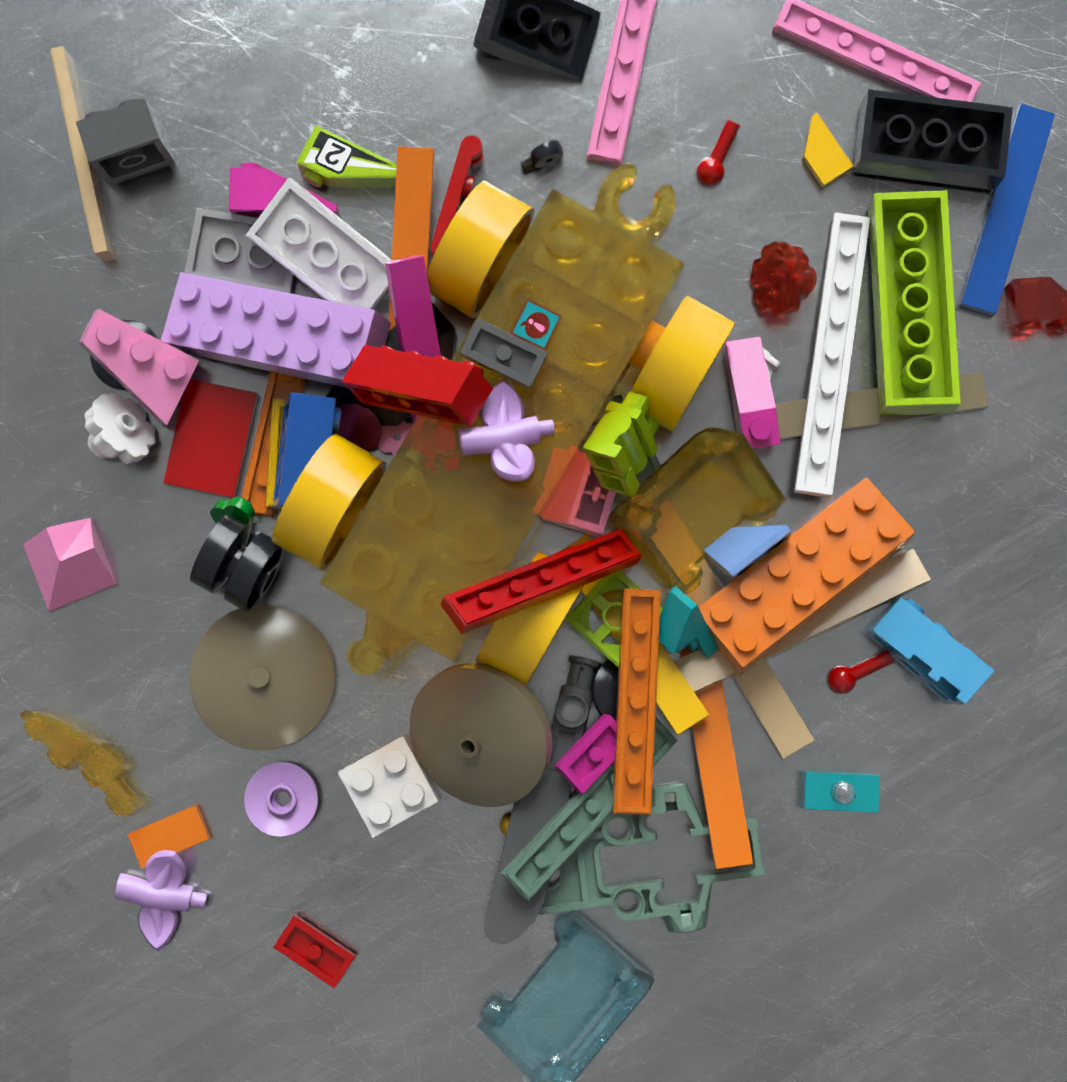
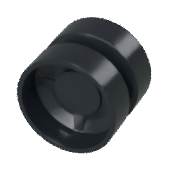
(227, 557)

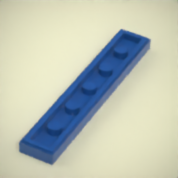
(1007, 211)

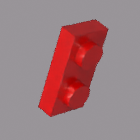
(314, 951)

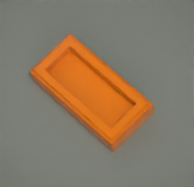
(171, 833)

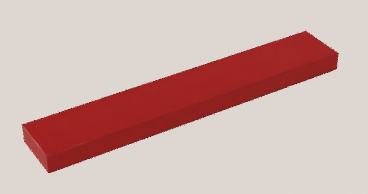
(539, 581)

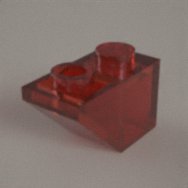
(1035, 304)

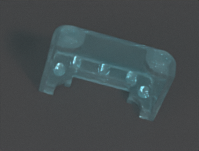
(568, 1004)

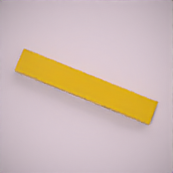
(673, 692)

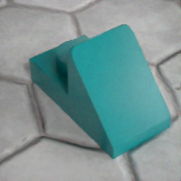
(684, 625)

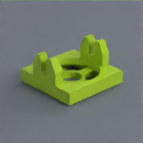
(580, 614)

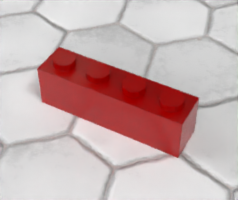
(418, 384)

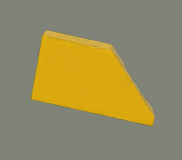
(824, 154)

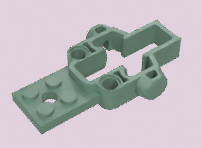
(581, 875)

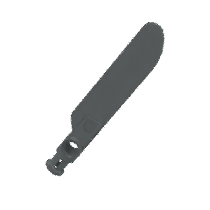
(507, 911)

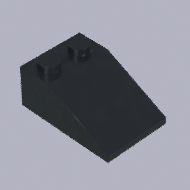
(539, 34)

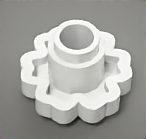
(118, 429)

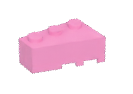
(140, 363)

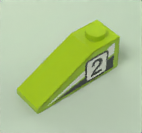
(343, 164)

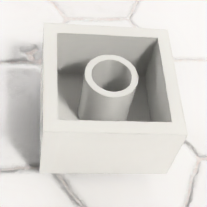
(389, 786)

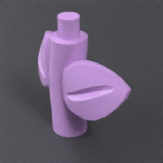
(505, 434)
(160, 896)

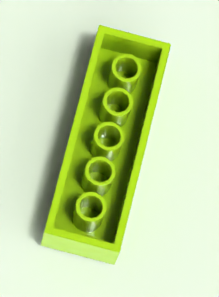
(913, 303)

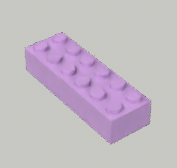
(270, 328)

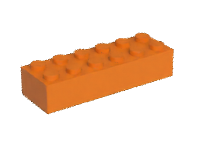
(804, 575)

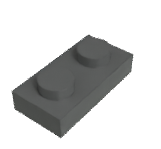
(503, 353)

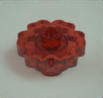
(782, 278)

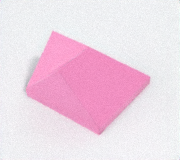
(69, 563)

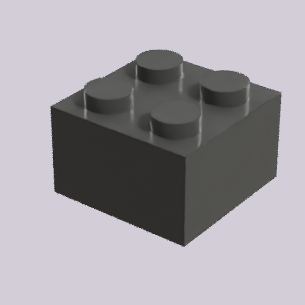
(124, 140)

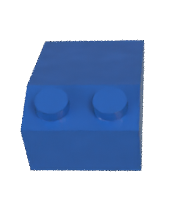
(305, 427)

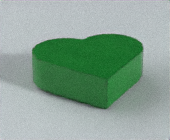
(236, 507)

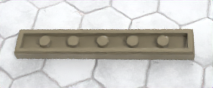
(862, 408)

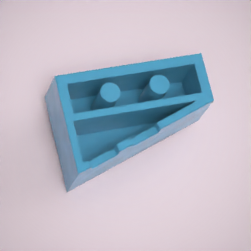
(930, 651)

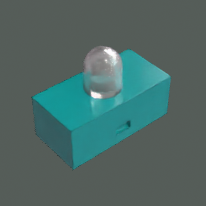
(839, 791)

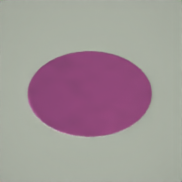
(359, 426)

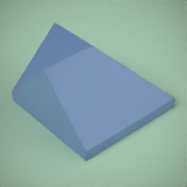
(743, 547)

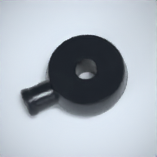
(543, 155)

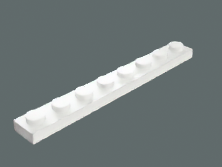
(832, 355)

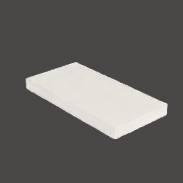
(321, 248)

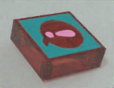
(536, 325)

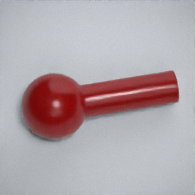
(711, 170)
(843, 678)

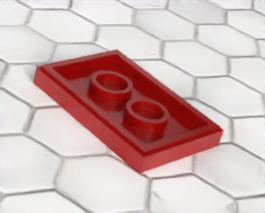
(211, 438)

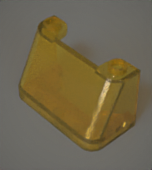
(694, 501)

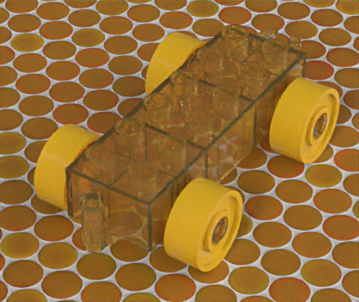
(448, 517)

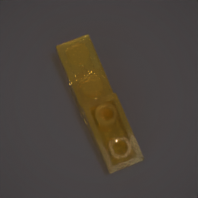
(76, 747)

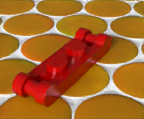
(460, 185)

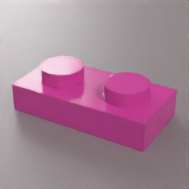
(589, 755)

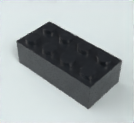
(932, 139)

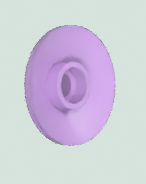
(262, 802)

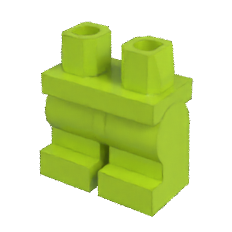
(622, 443)

